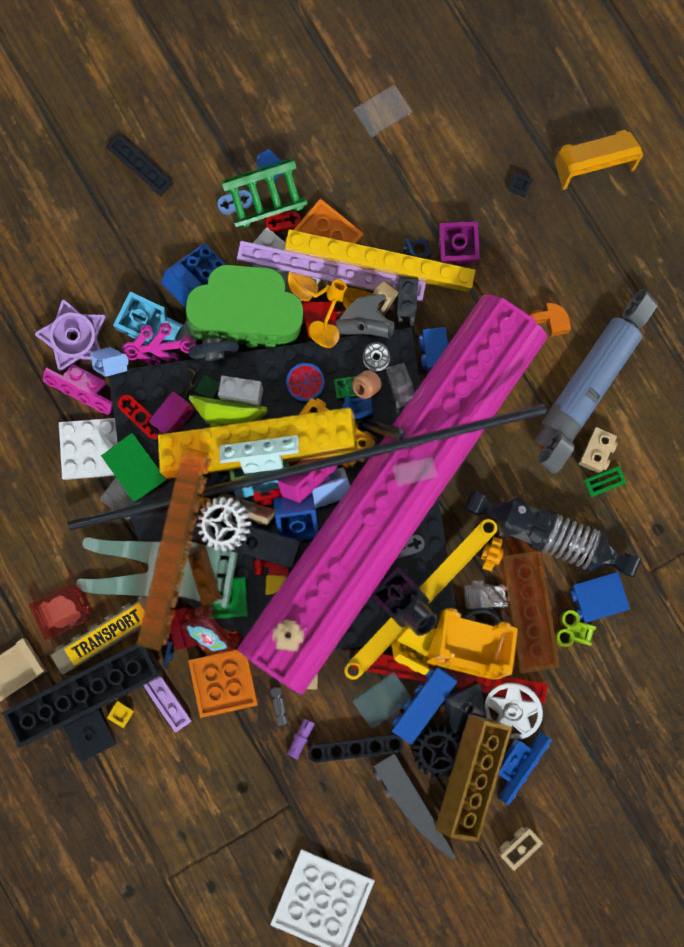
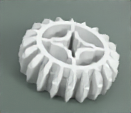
(226, 516)

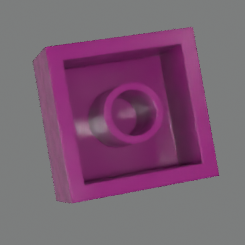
(459, 243)

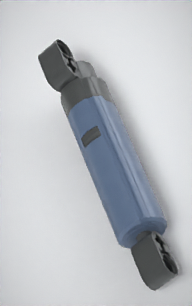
(592, 382)

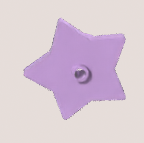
(71, 322)

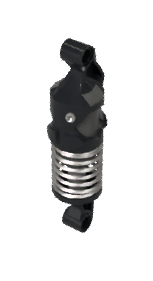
(548, 532)

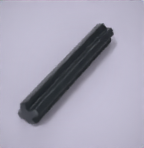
(382, 428)

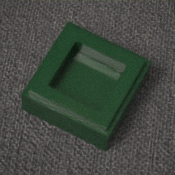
(208, 387)

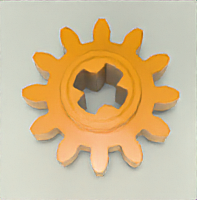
(492, 553)

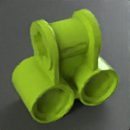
(576, 631)

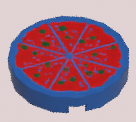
(305, 382)

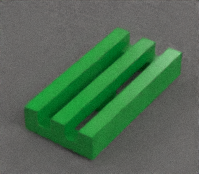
(590, 487)

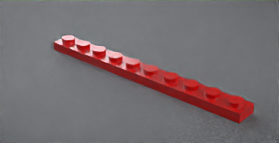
(387, 664)

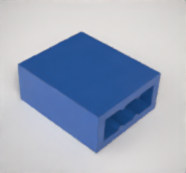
(599, 597)

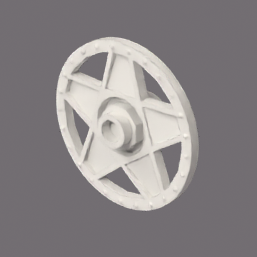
(514, 710)

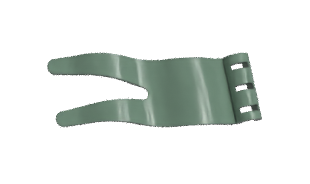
(148, 552)

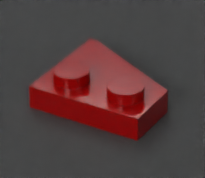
(267, 498)

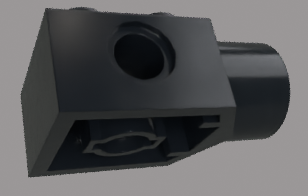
(405, 603)

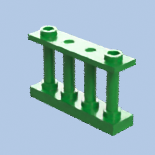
(250, 180)

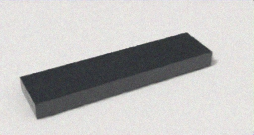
(139, 165)

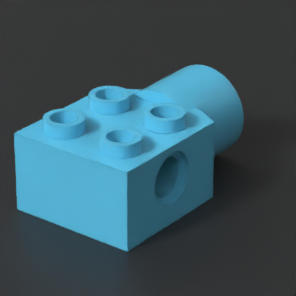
(140, 312)

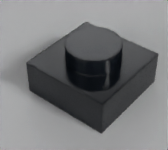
(520, 185)

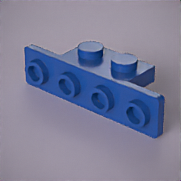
(519, 763)

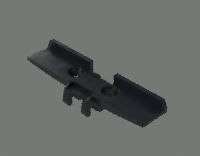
(269, 545)

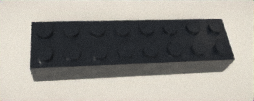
(81, 694)

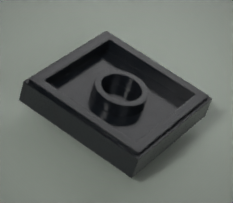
(464, 703)
(89, 735)

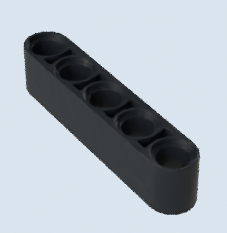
(347, 754)

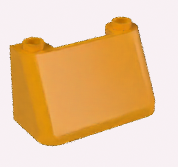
(473, 646)

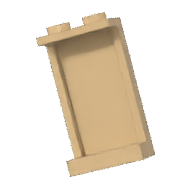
(18, 668)

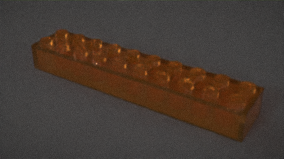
(174, 544)

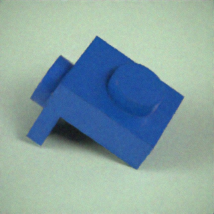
(360, 406)

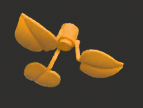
(305, 287)

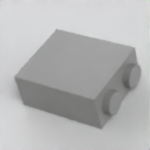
(241, 391)

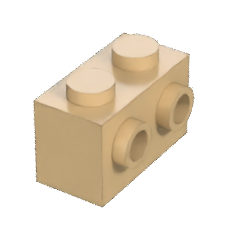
(598, 450)
(520, 847)

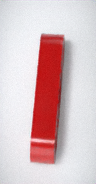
(127, 411)

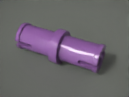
(300, 739)

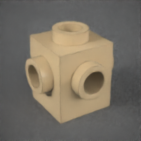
(293, 642)

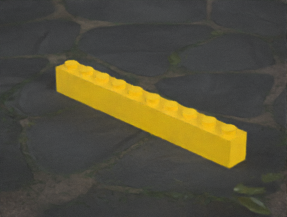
(381, 260)

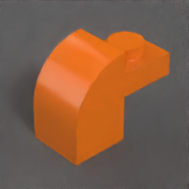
(556, 318)

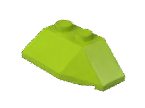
(224, 413)

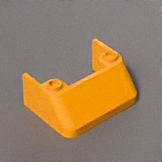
(597, 155)

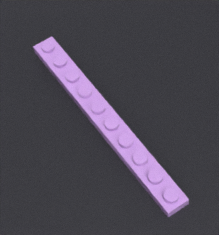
(318, 267)

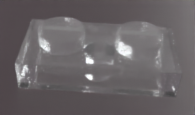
(414, 471)

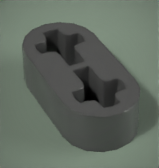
(409, 551)

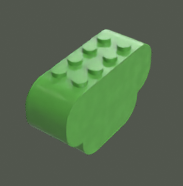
(245, 308)

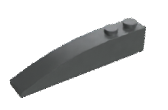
(405, 795)

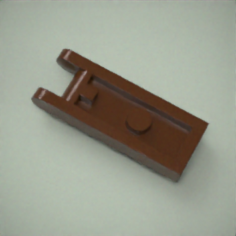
(204, 577)

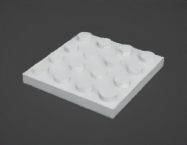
(322, 901)

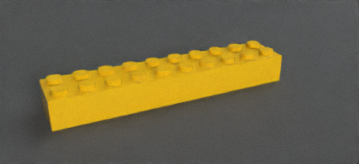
(318, 434)

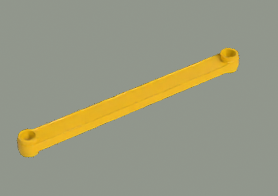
(430, 588)

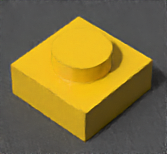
(120, 714)

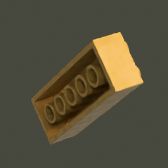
(473, 778)

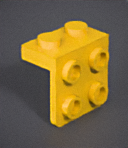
(413, 650)

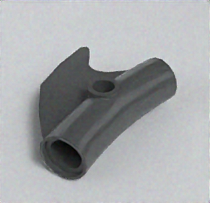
(364, 318)

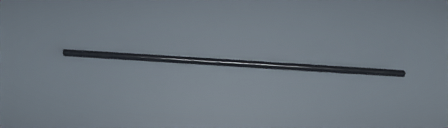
(317, 464)

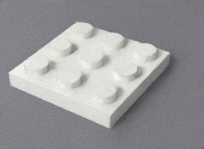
(83, 444)

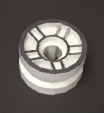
(382, 351)

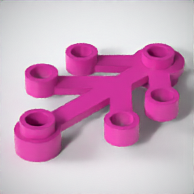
(136, 350)

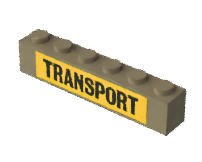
(100, 637)

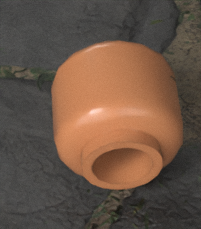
(366, 384)

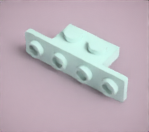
(260, 454)

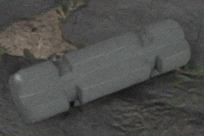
(279, 707)

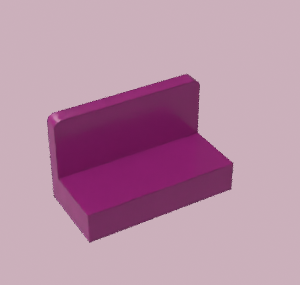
(172, 414)

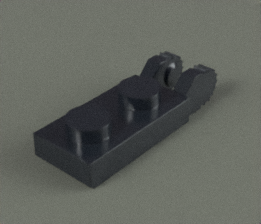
(407, 301)

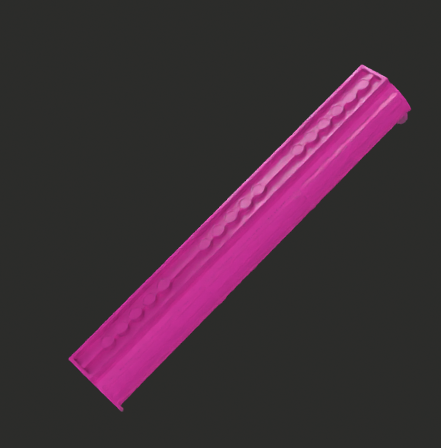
(376, 515)

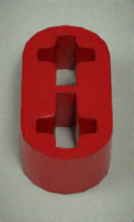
(281, 217)

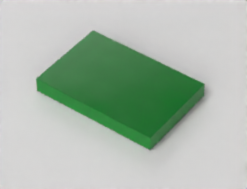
(133, 467)

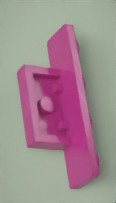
(80, 386)

